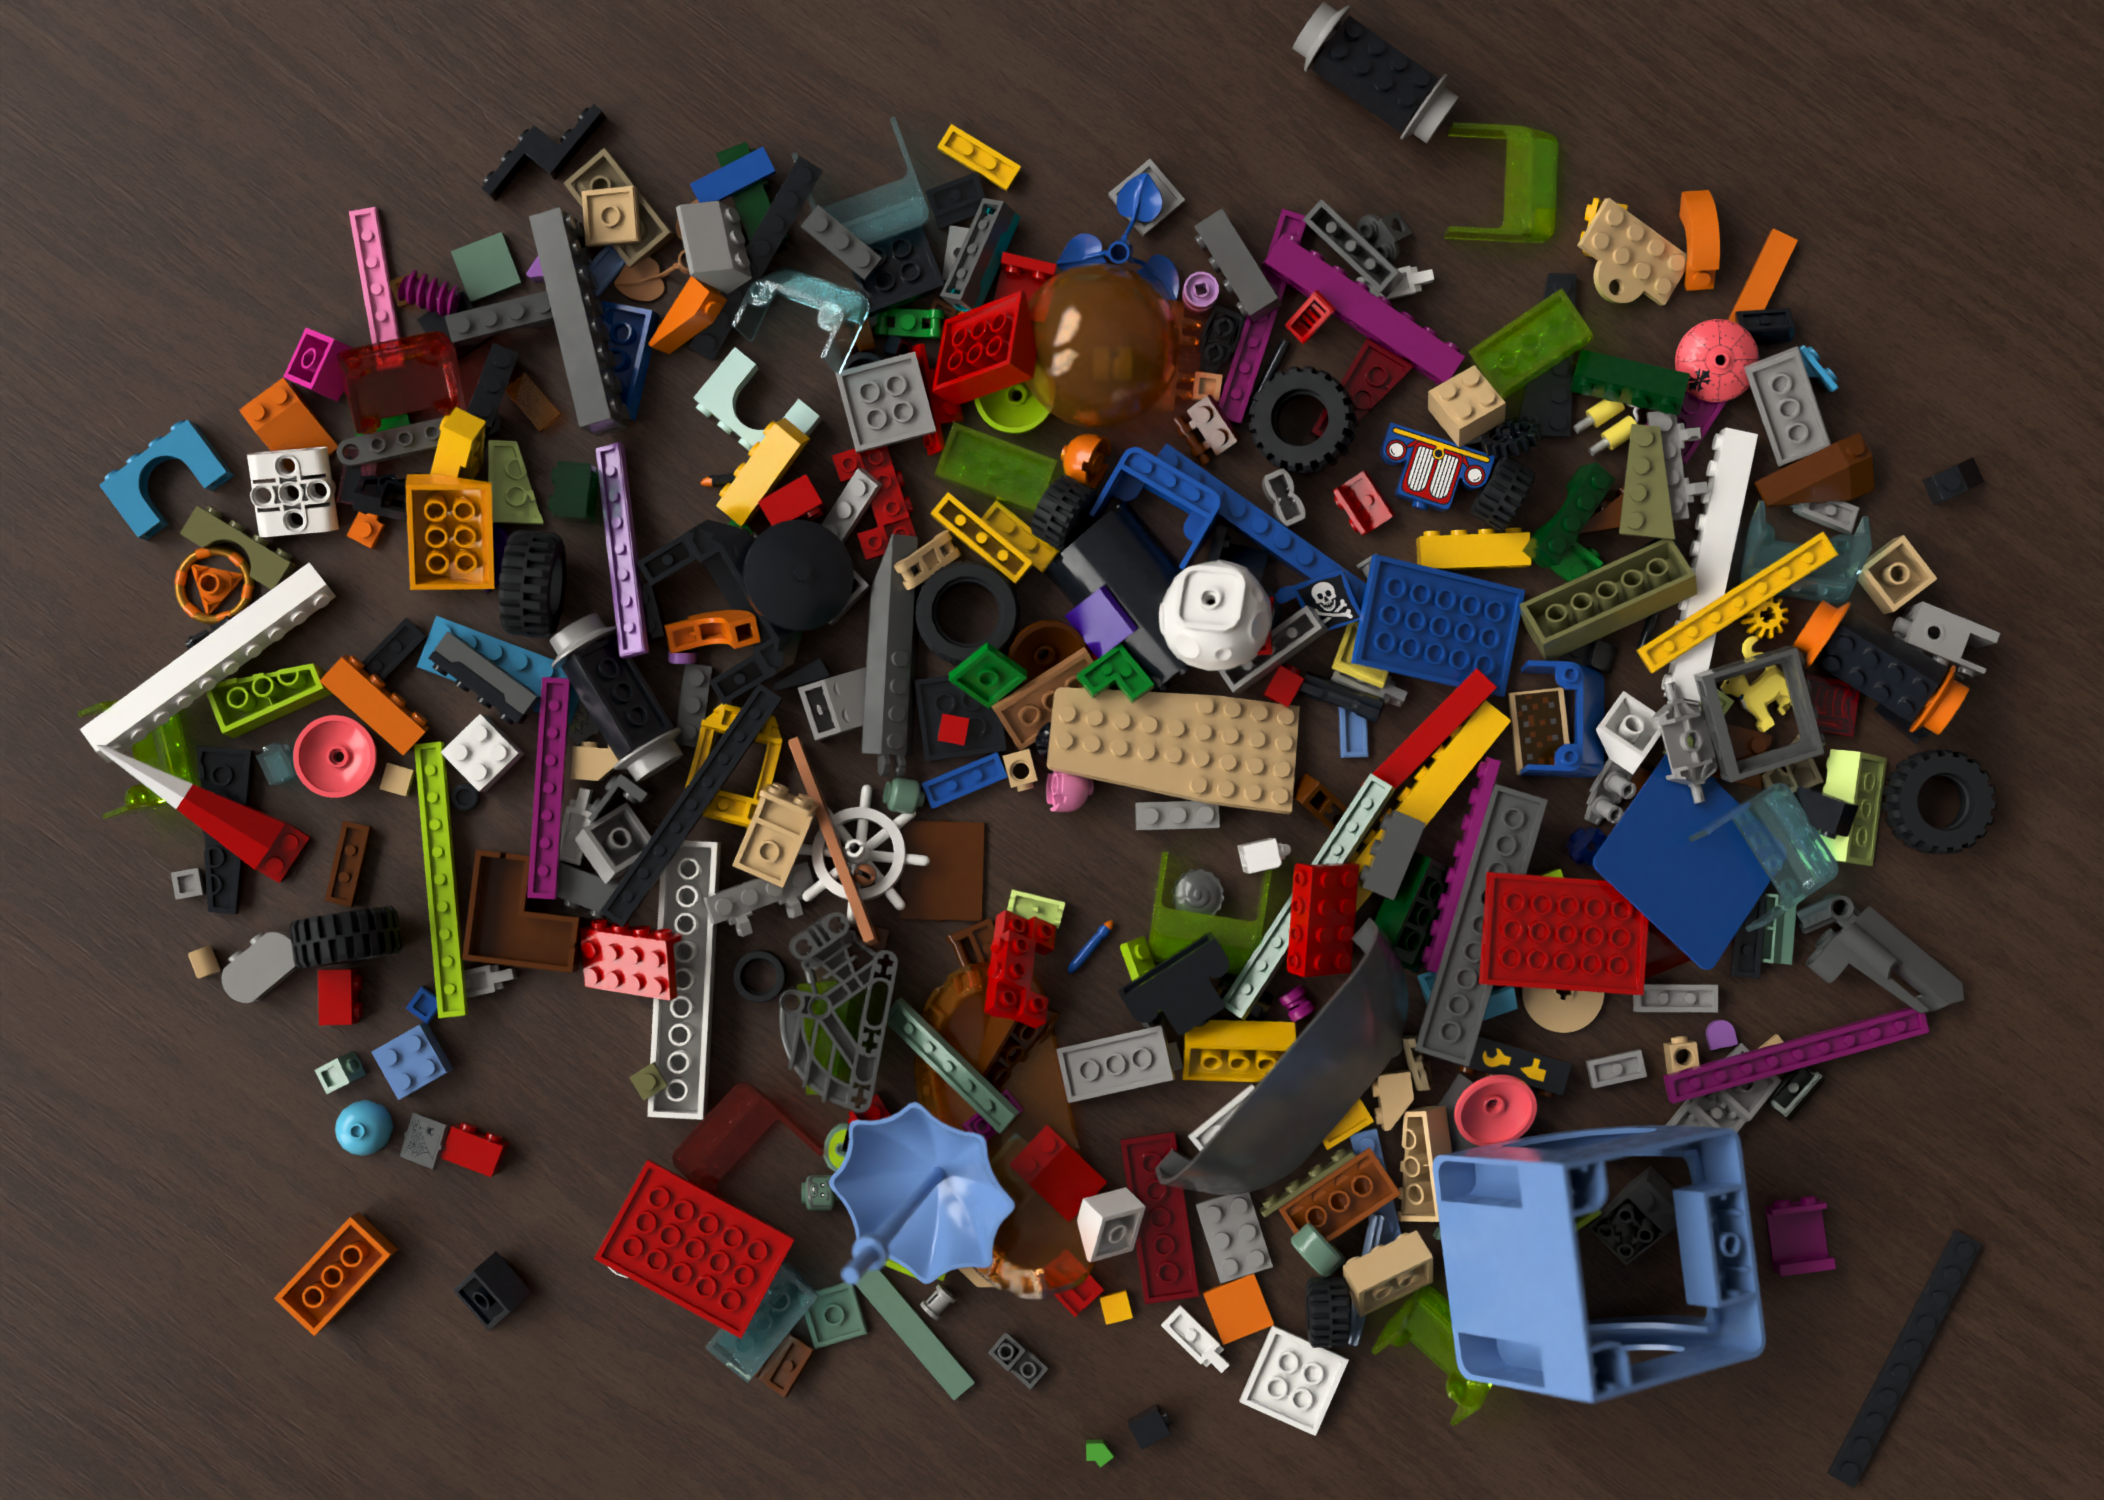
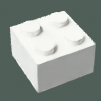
(482, 753)

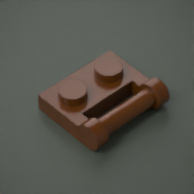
(981, 938)

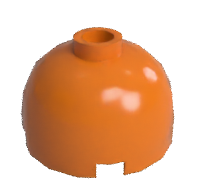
(1085, 458)

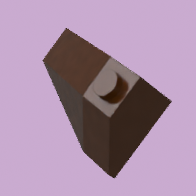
(1830, 474)

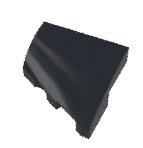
(382, 496)

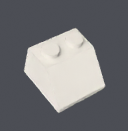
(1628, 732)
(1109, 1223)

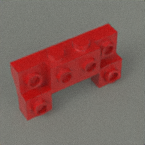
(888, 505)
(1012, 968)

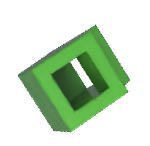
(1098, 1451)

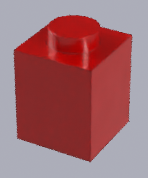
(1284, 685)

